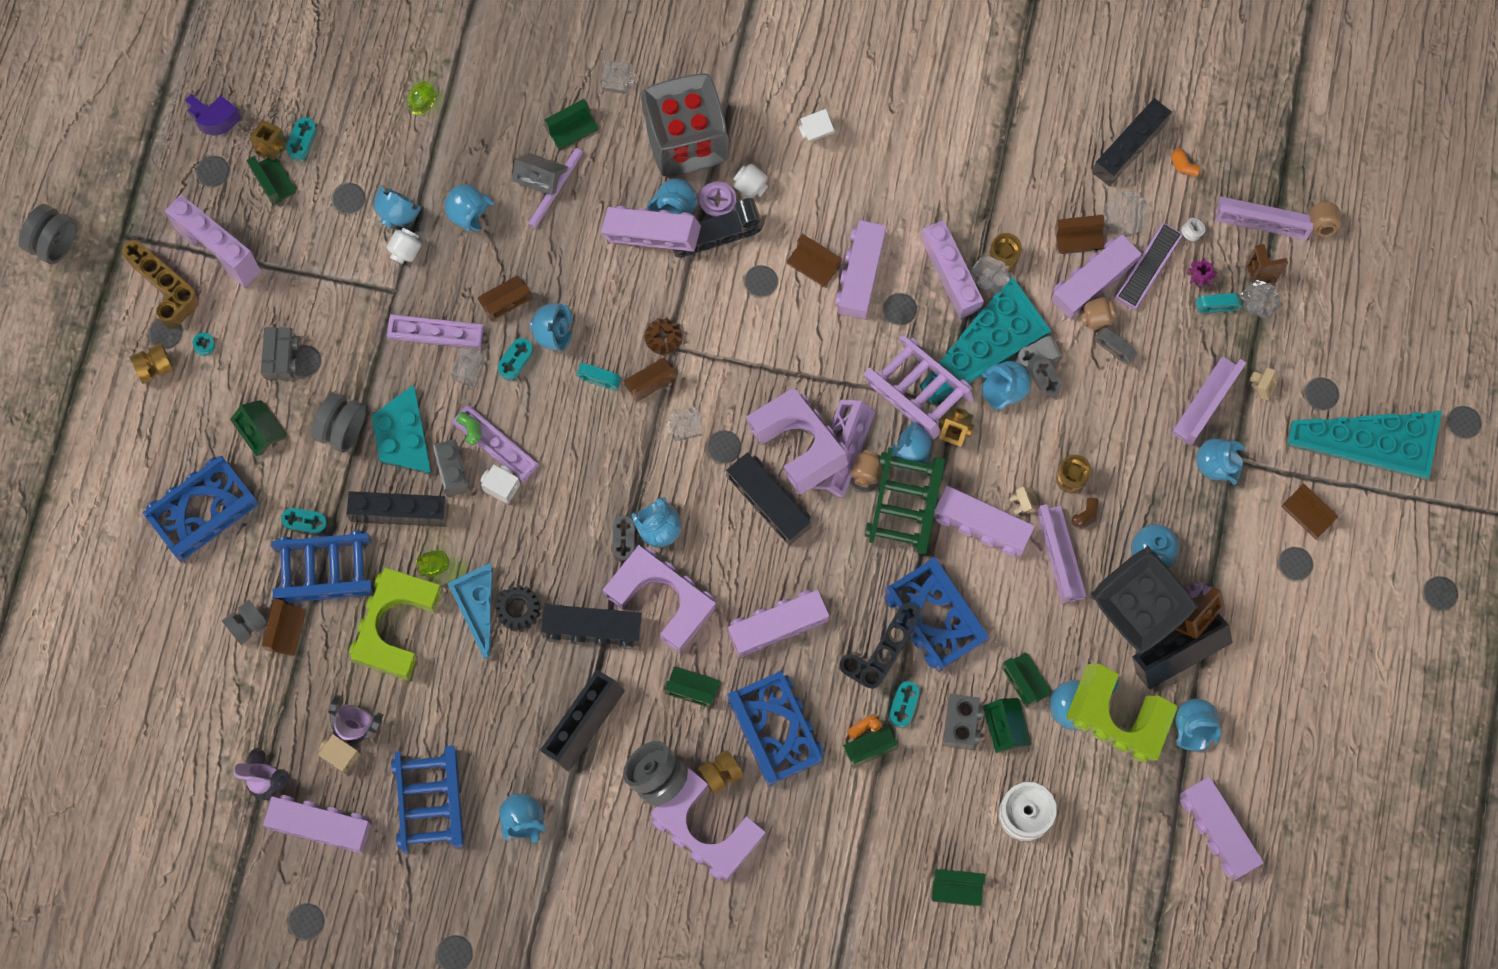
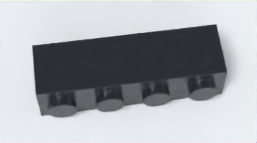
(1131, 142)
(768, 498)
(397, 508)
(591, 625)
(1180, 652)
(582, 720)

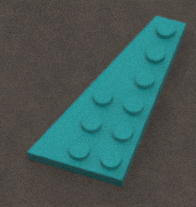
(992, 338)
(1383, 441)

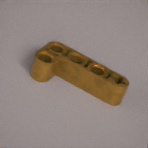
(158, 278)

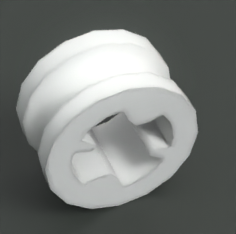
(1193, 229)

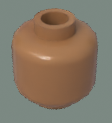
(1325, 218)
(1098, 313)
(866, 468)

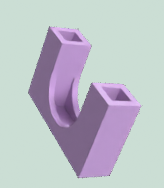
(197, 226)
(793, 412)
(645, 568)
(721, 857)

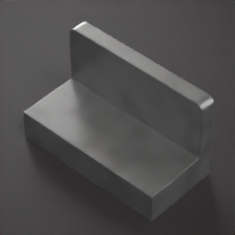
(538, 173)

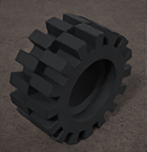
(509, 596)

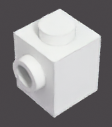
(817, 125)
(500, 483)

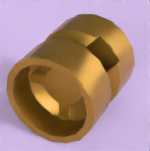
(1007, 249)
(151, 363)
(1073, 473)
(729, 772)

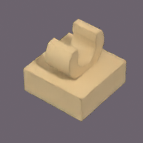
(1265, 383)
(1027, 500)

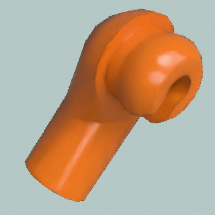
(1182, 164)
(871, 721)

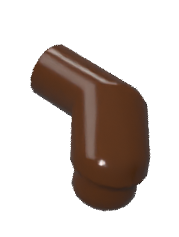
(1088, 516)

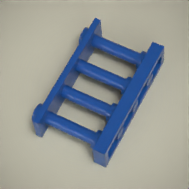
(335, 588)
(449, 810)

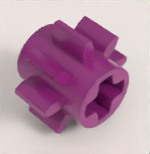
(1207, 271)

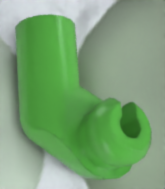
(472, 426)

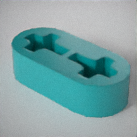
(297, 137)
(1218, 303)
(510, 356)
(598, 376)
(303, 527)
(898, 702)

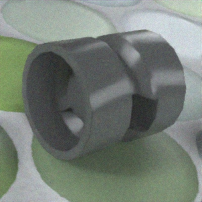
(244, 622)

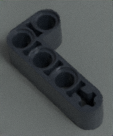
(727, 228)
(887, 642)

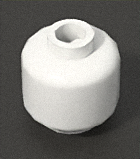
(750, 181)
(403, 245)

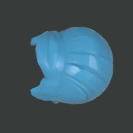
(674, 196)
(465, 205)
(1005, 384)
(1219, 460)
(658, 523)
(1197, 725)
(521, 817)

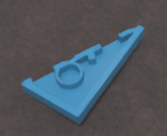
(474, 597)

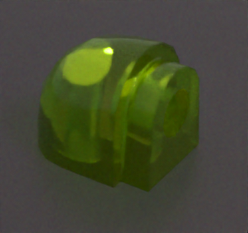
(421, 97)
(432, 563)

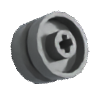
(47, 234)
(338, 422)
(655, 773)

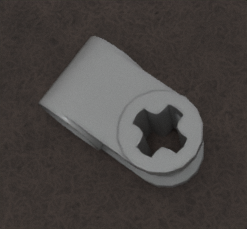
(1045, 347)

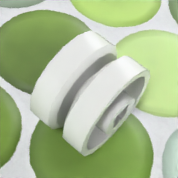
(1040, 805)

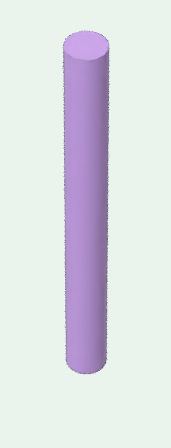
(548, 199)

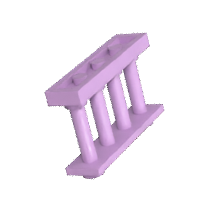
(912, 408)

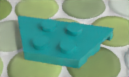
(401, 433)

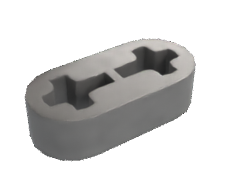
(1116, 346)
(1048, 373)
(618, 538)

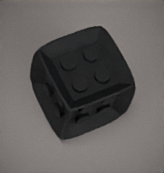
(1144, 600)

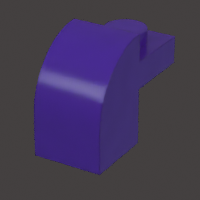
(216, 118)

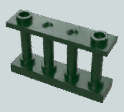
(927, 493)

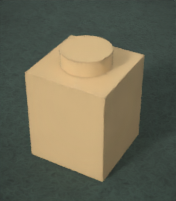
(338, 754)

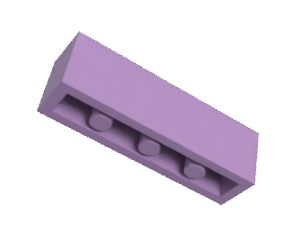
(651, 228)
(862, 269)
(951, 269)
(1096, 276)
(983, 522)
(778, 623)
(317, 824)
(1220, 828)

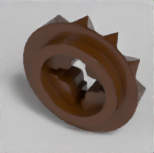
(656, 344)

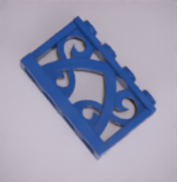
(220, 521)
(969, 624)
(769, 761)

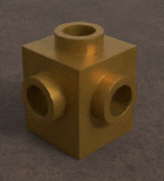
(268, 140)
(956, 426)

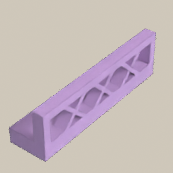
(1263, 218)
(1207, 400)
(855, 430)
(1061, 554)

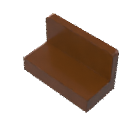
(1079, 234)
(814, 261)
(1261, 268)
(505, 298)
(650, 379)
(1309, 511)
(1209, 607)
(283, 628)

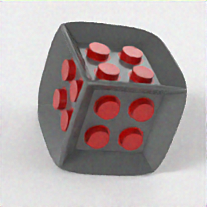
(685, 124)

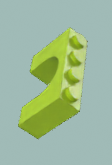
(392, 590)
(1091, 713)

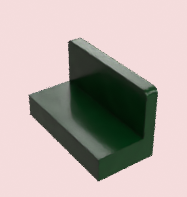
(570, 124)
(272, 179)
(257, 426)
(1025, 679)
(692, 687)
(1007, 724)
(870, 747)
(958, 887)

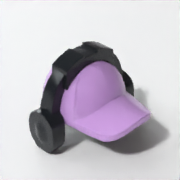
(352, 722)
(261, 779)

